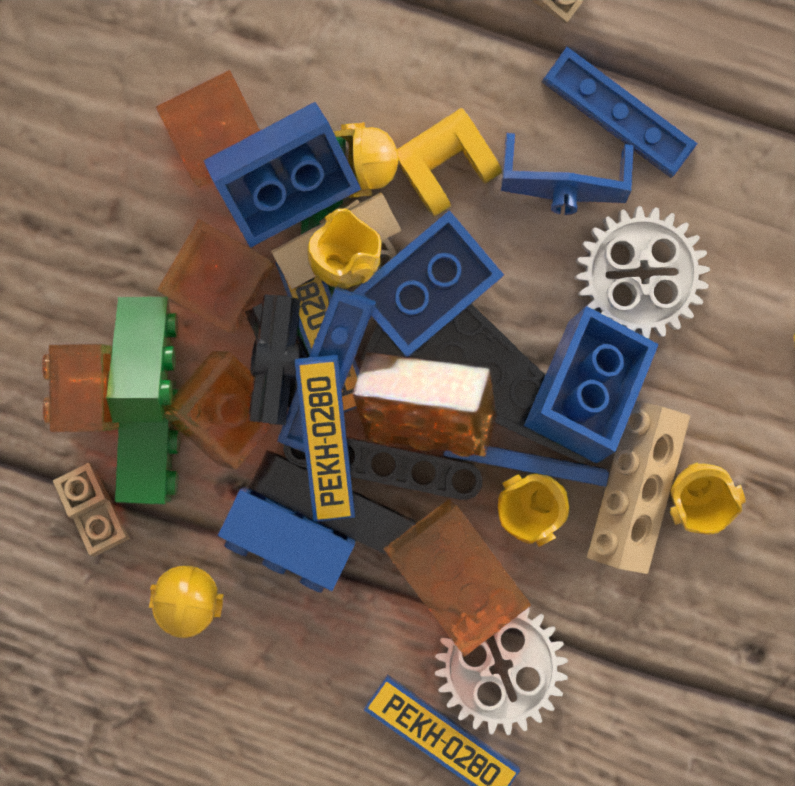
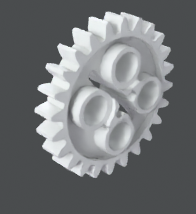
(639, 236)
(536, 653)

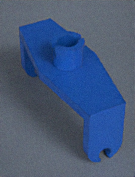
(565, 186)

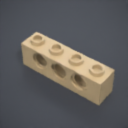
(638, 488)

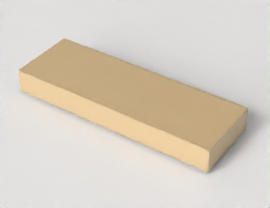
(293, 255)

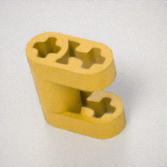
(438, 145)

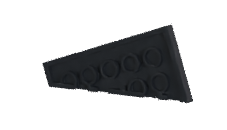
(477, 343)

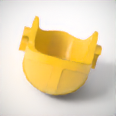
(370, 156)
(344, 250)
(705, 499)
(533, 507)
(185, 601)

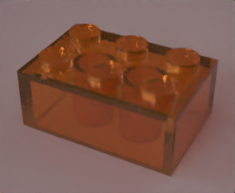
(77, 388)
(425, 404)
(457, 577)

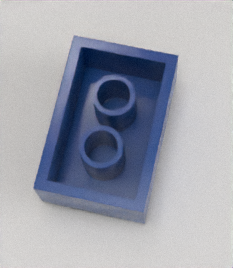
(282, 174)
(429, 283)
(591, 385)
(286, 540)

